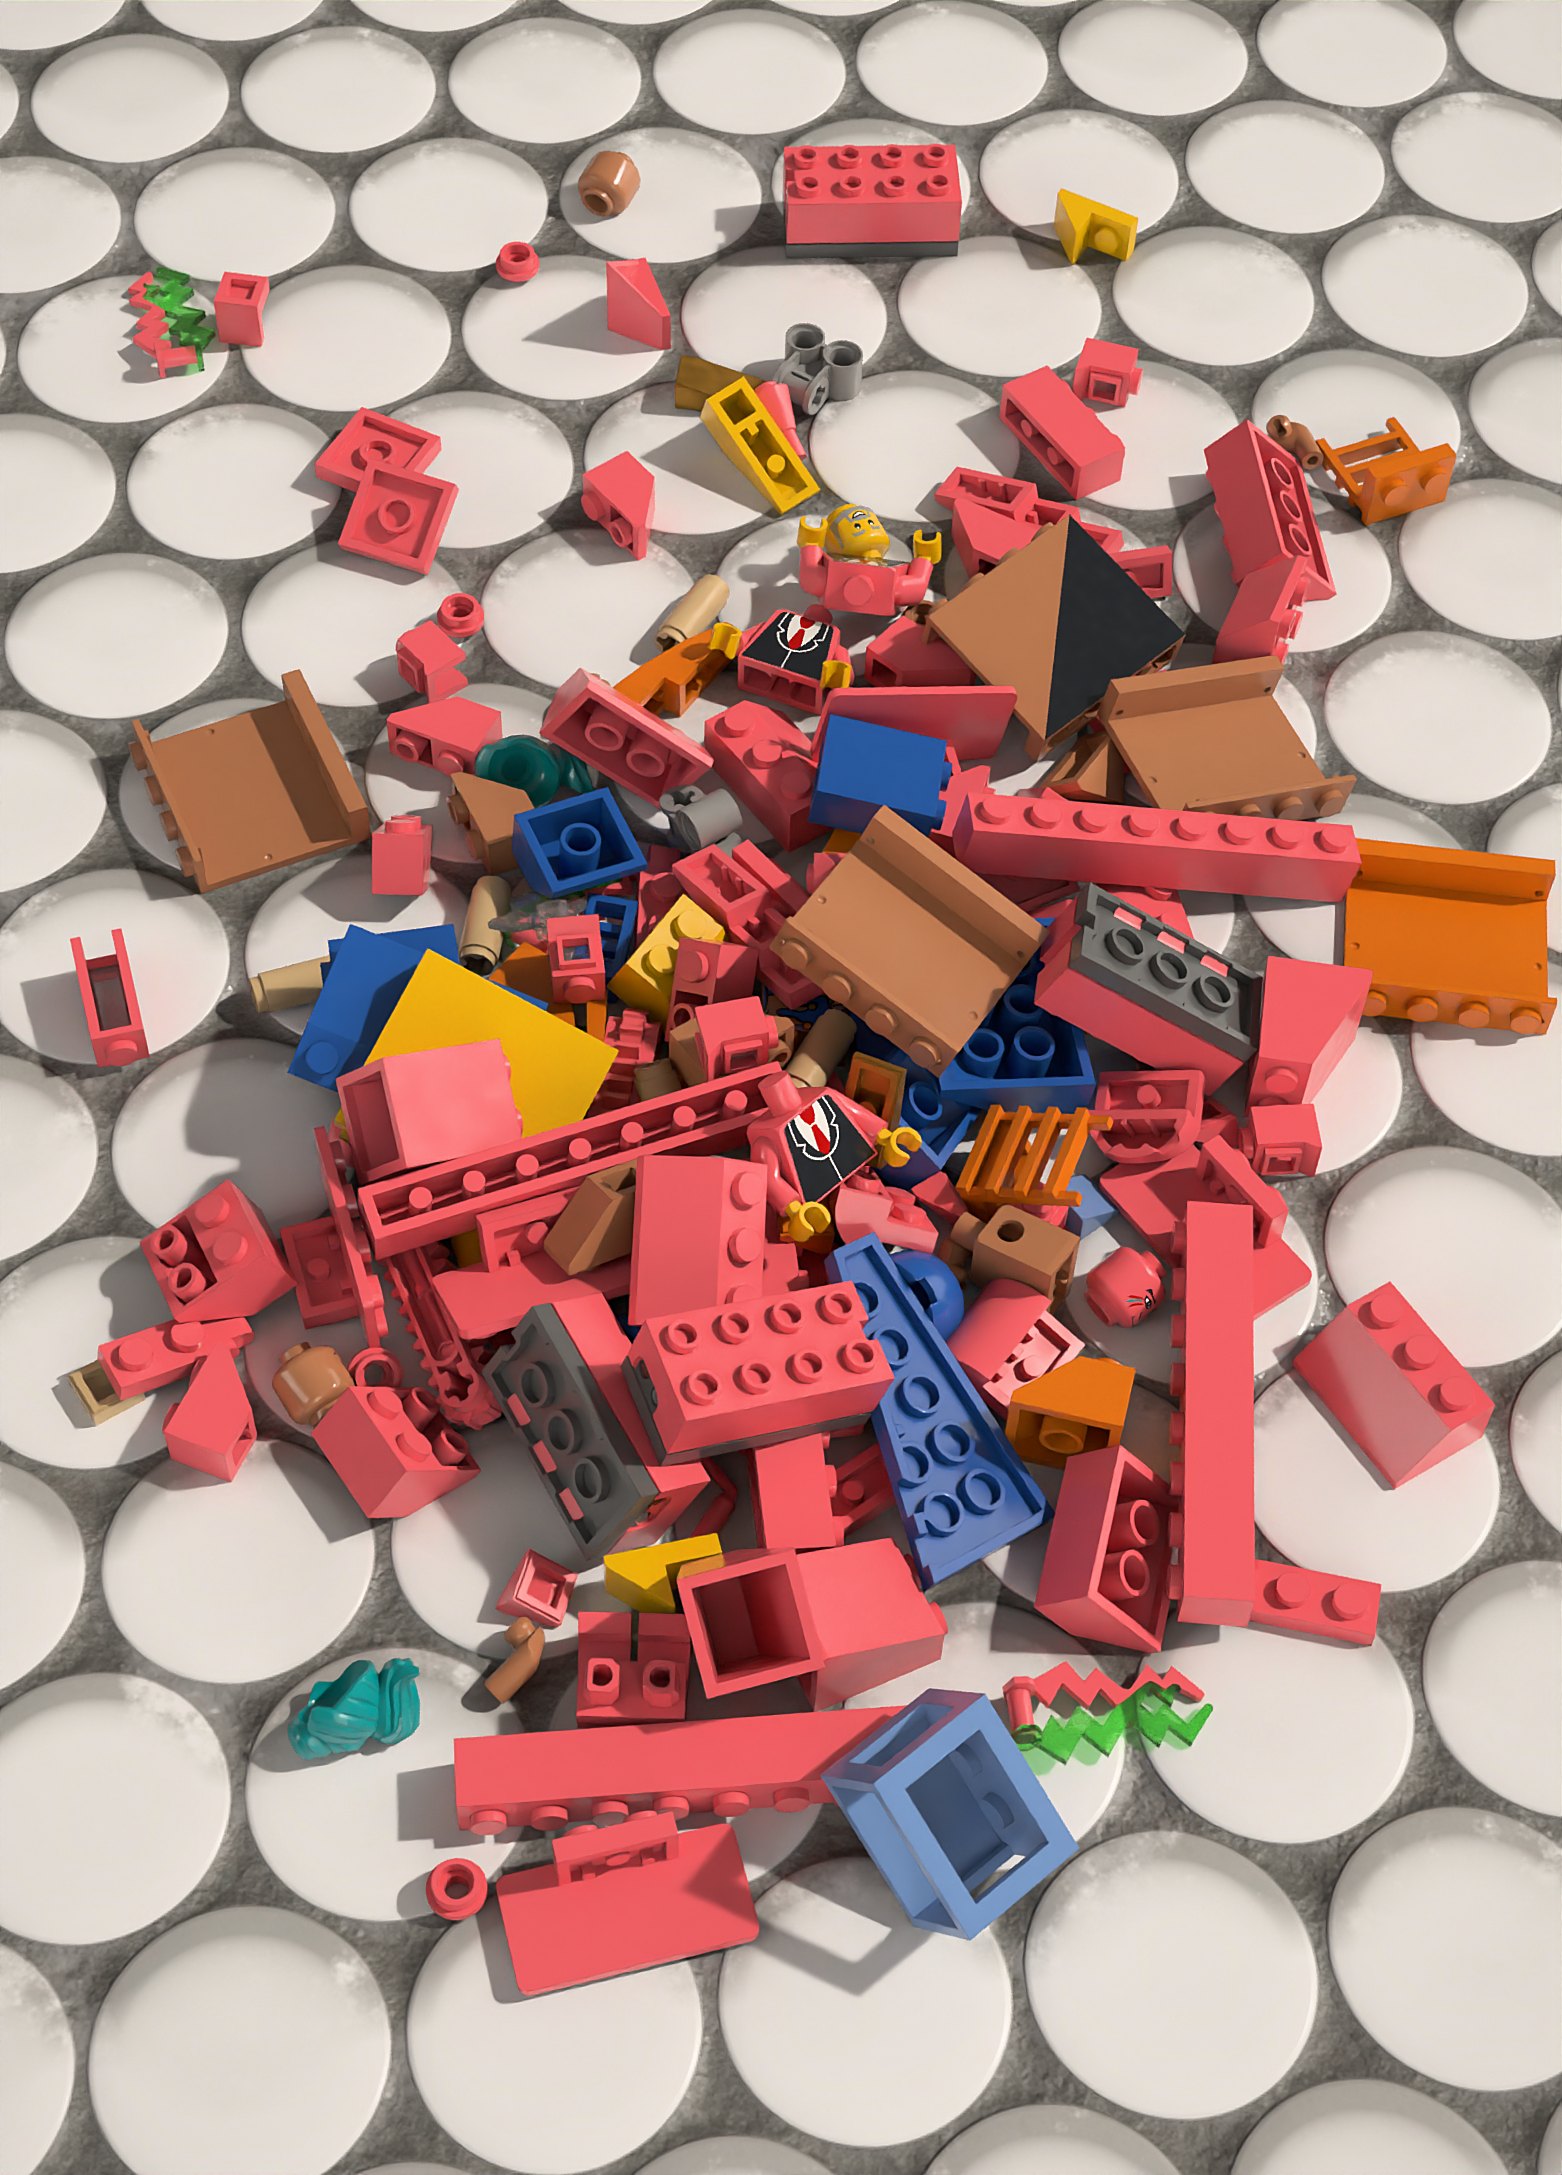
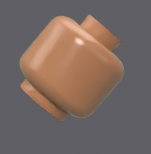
(608, 183)
(310, 1382)

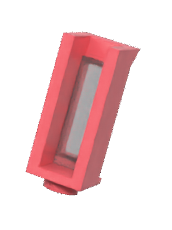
(111, 1005)

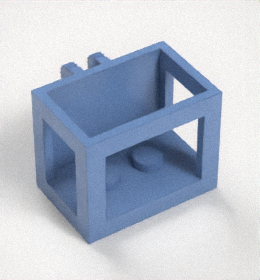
(946, 1805)

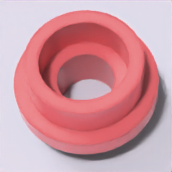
(517, 262)
(460, 615)
(389, 1363)
(456, 1872)

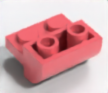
(893, 1214)
(1009, 1341)

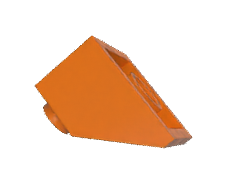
(1070, 1411)

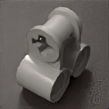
(819, 369)
(701, 819)

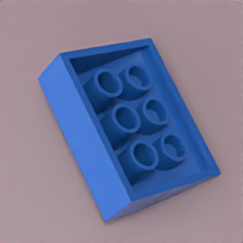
(356, 1006)
(1022, 1055)

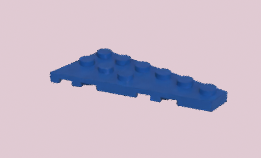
(942, 1448)

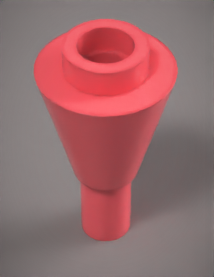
(778, 404)

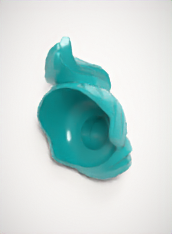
(532, 767)
(358, 1708)

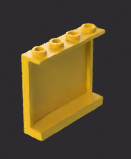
(550, 1061)

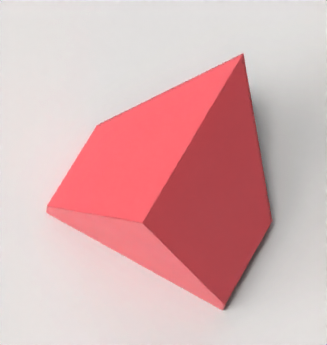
(637, 304)

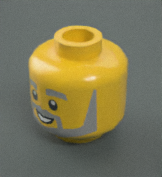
(856, 532)

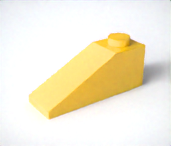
(757, 446)

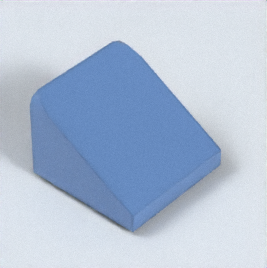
(1094, 1208)

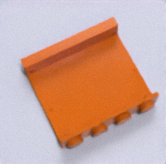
(1451, 935)

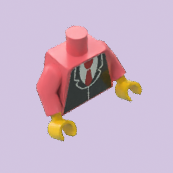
(864, 582)
(788, 657)
(813, 1145)

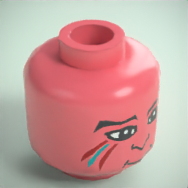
(1125, 1287)

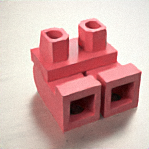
(628, 1692)

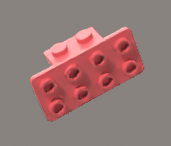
(965, 716)
(1158, 1192)
(334, 1255)
(519, 1270)
(625, 1901)

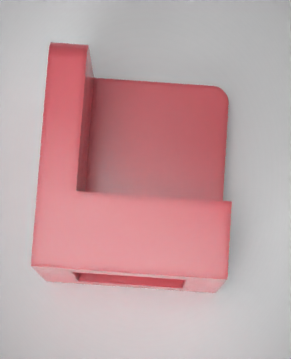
(239, 308)

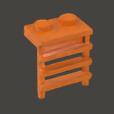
(1391, 482)
(1007, 1167)

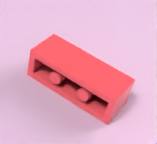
(1062, 432)

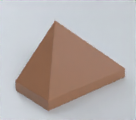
(1090, 771)

